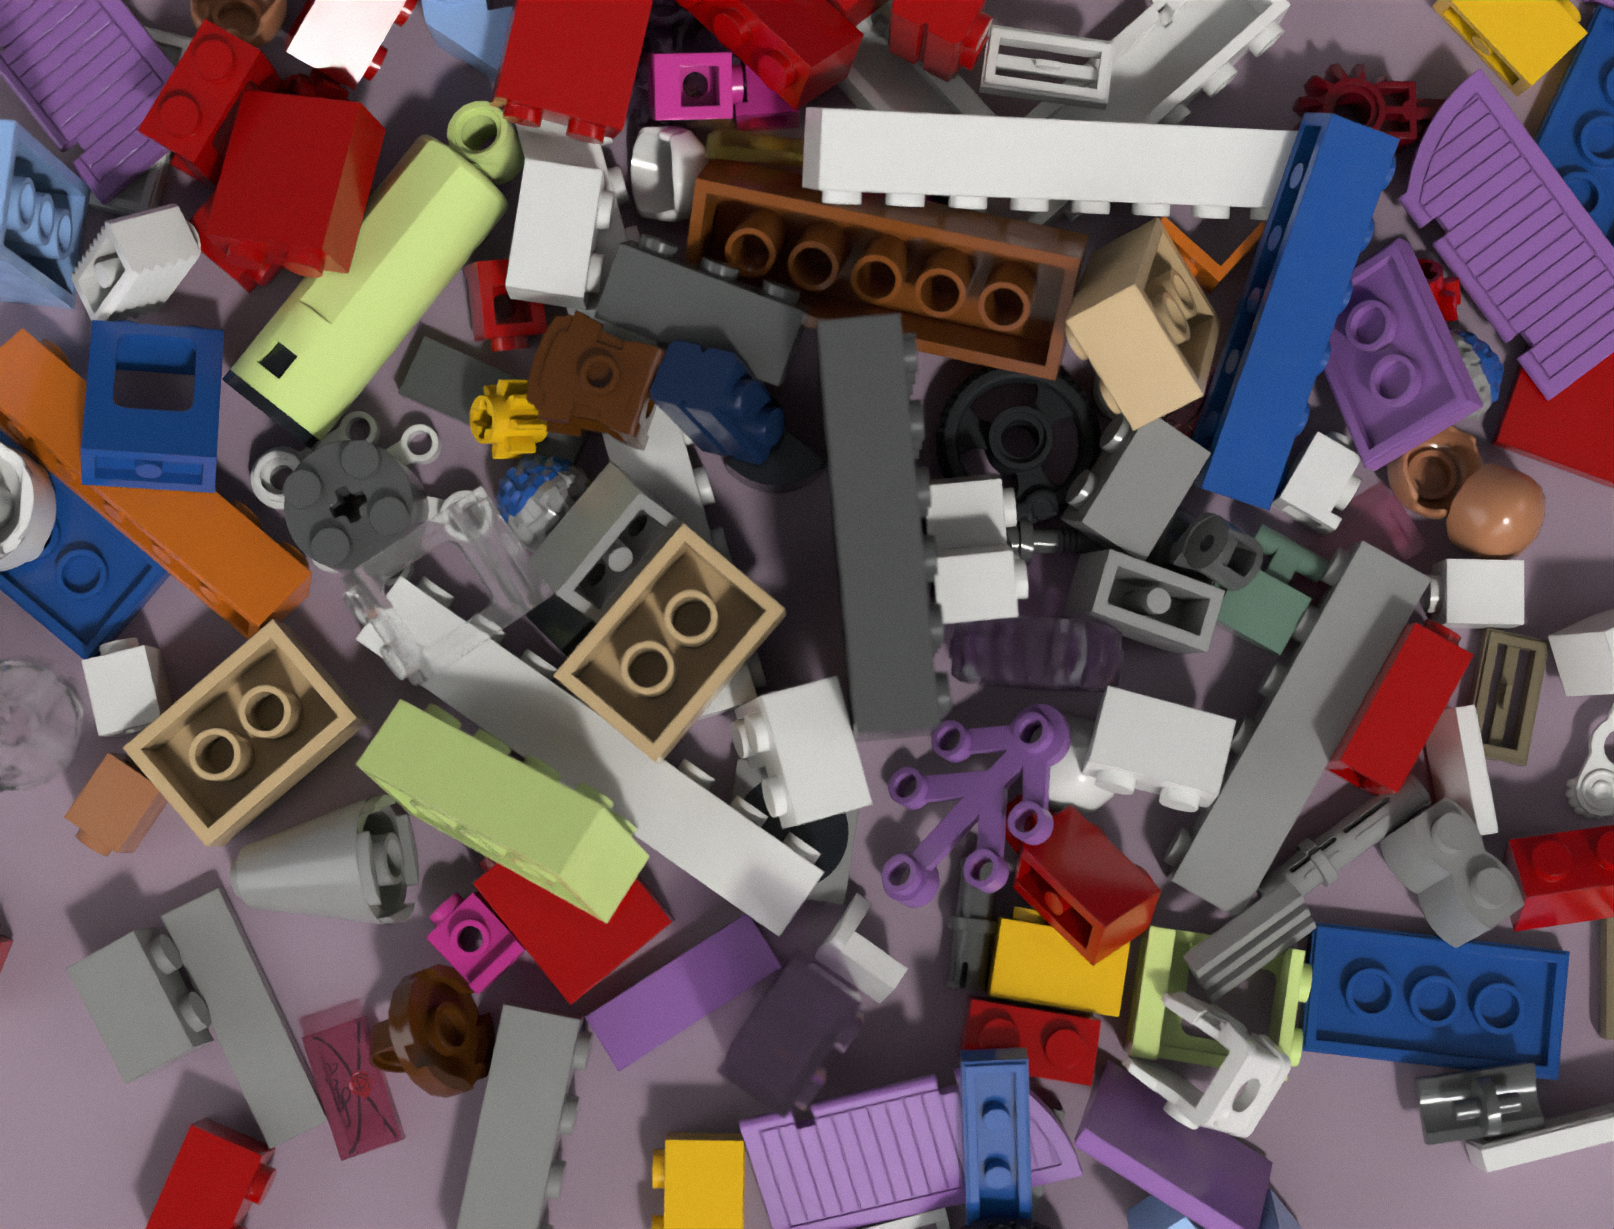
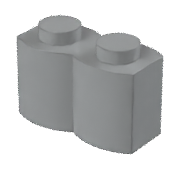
(1455, 879)

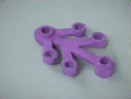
(981, 800)

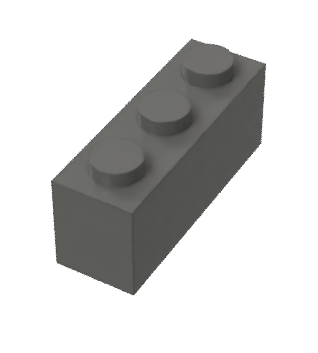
(703, 305)

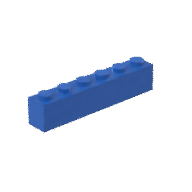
(1291, 305)

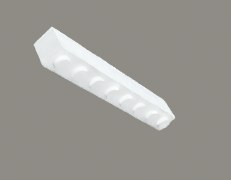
(1042, 161)
(665, 803)

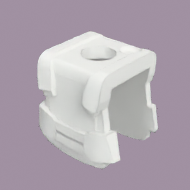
(1250, 1059)

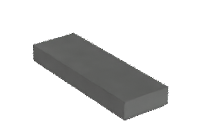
(452, 380)

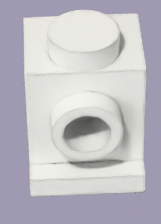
(1320, 481)

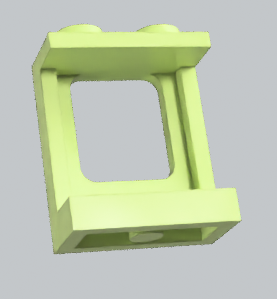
(1157, 1030)

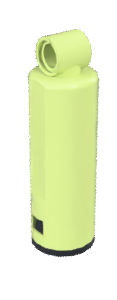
(409, 248)

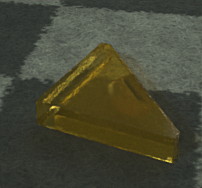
(754, 147)

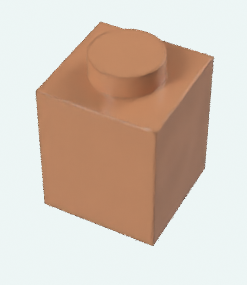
(116, 806)

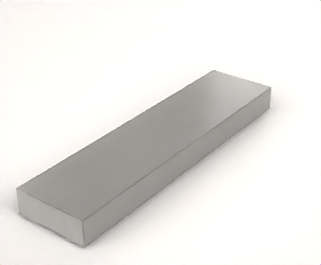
(245, 1017)

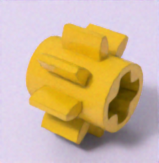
(507, 420)

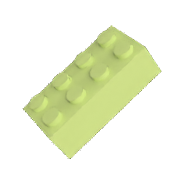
(506, 807)

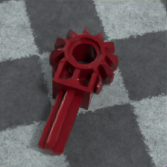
(1378, 105)

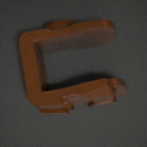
(593, 381)

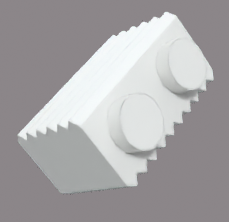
(136, 263)

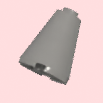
(334, 866)

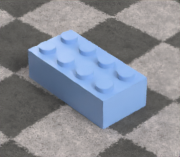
(39, 221)

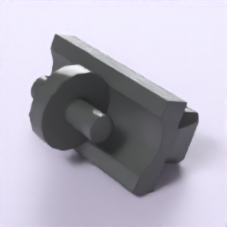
(1478, 1103)

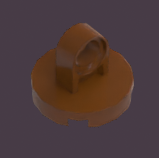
(434, 1033)

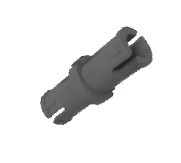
(972, 934)

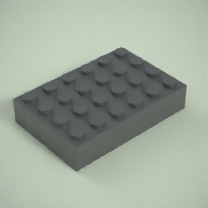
(877, 526)

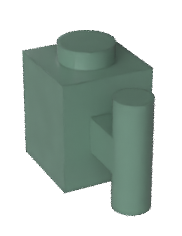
(1268, 607)

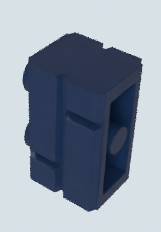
(717, 402)

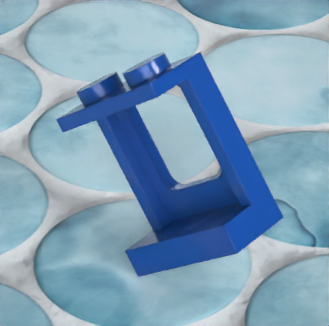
(145, 444)

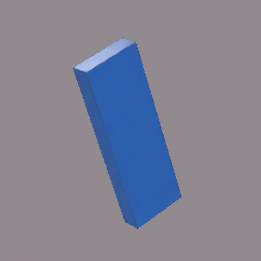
(996, 1133)

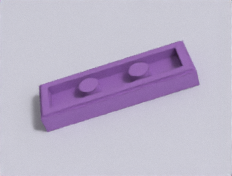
(683, 991)

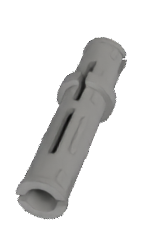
(1361, 829)

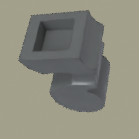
(1208, 550)

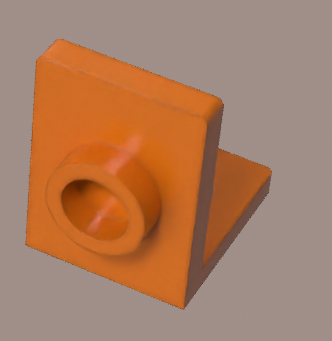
(1203, 267)

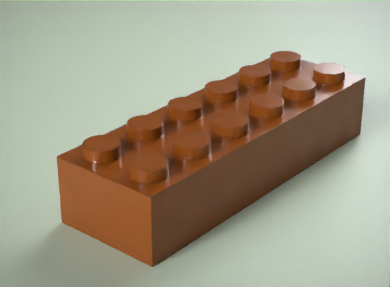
(957, 276)

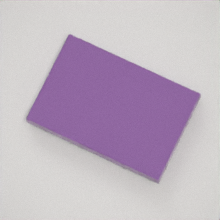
(1395, 360)
(1189, 1169)

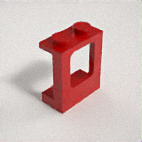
(202, 100)

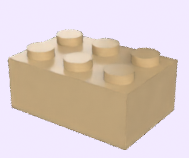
(1143, 325)
(670, 644)
(246, 734)

